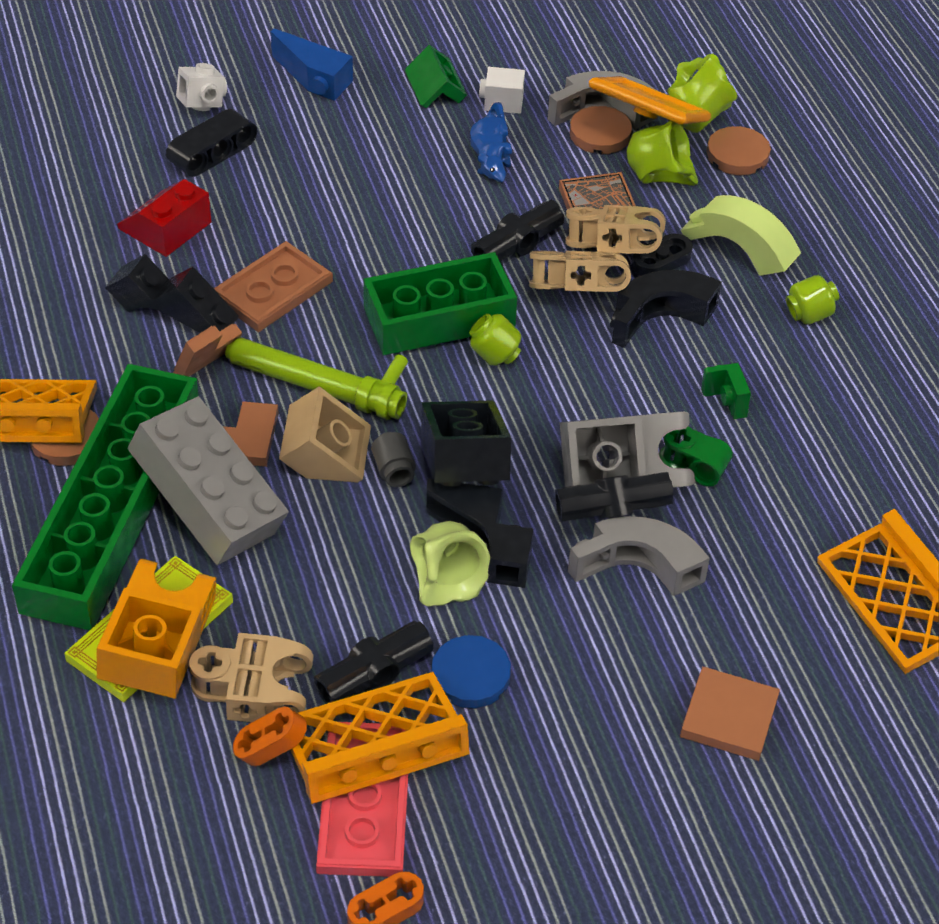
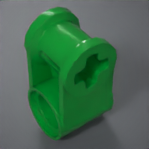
(699, 452)

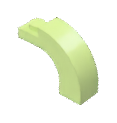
(751, 227)

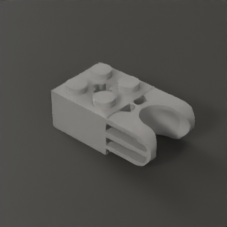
(631, 446)

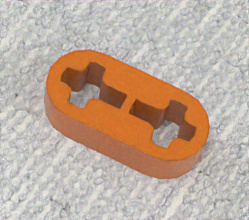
(269, 736)
(384, 901)

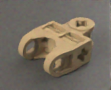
(605, 228)
(563, 269)
(249, 676)

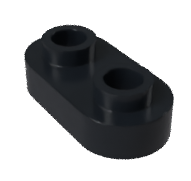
(672, 253)

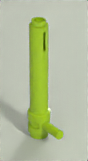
(365, 393)

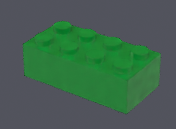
(436, 302)

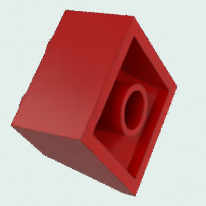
(169, 217)

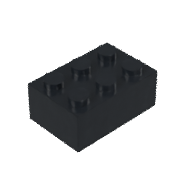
(465, 442)

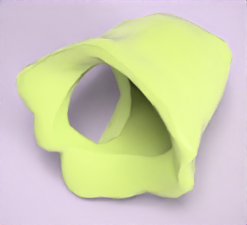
(449, 563)

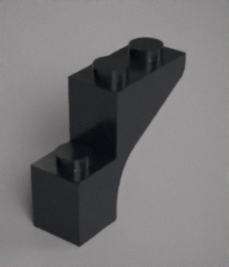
(183, 297)
(480, 512)

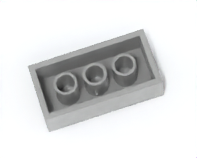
(207, 480)

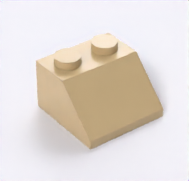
(325, 439)

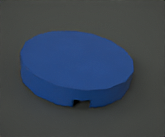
(472, 670)

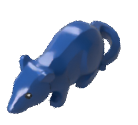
(490, 143)

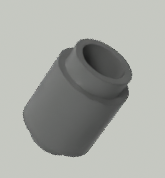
(393, 459)

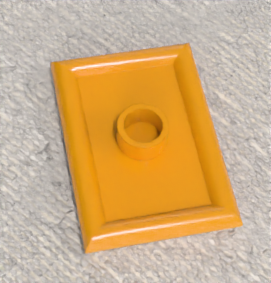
(649, 101)

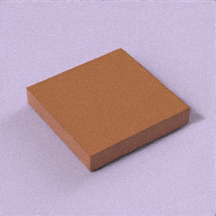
(730, 713)

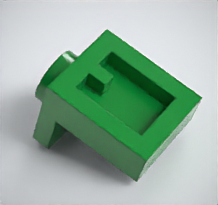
(730, 385)

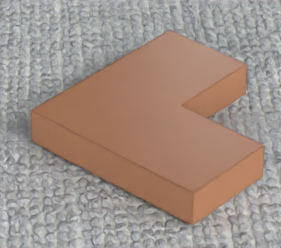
(205, 349)
(255, 431)

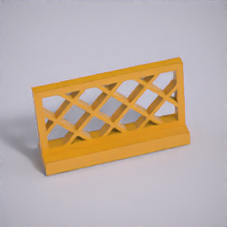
(42, 421)
(908, 554)
(383, 755)

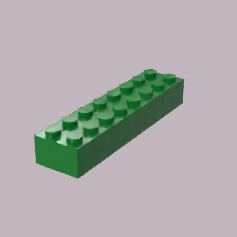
(98, 508)

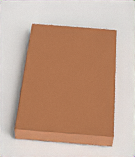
(273, 285)

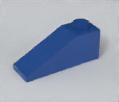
(312, 64)

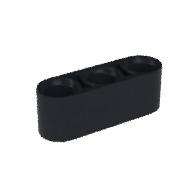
(211, 142)

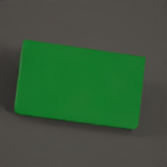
(432, 75)

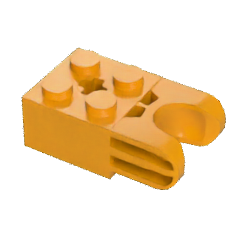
(154, 632)

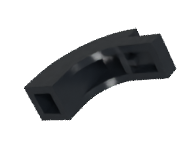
(663, 294)

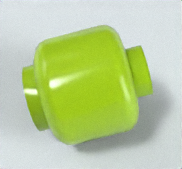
(812, 299)
(495, 339)

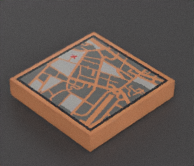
(596, 191)

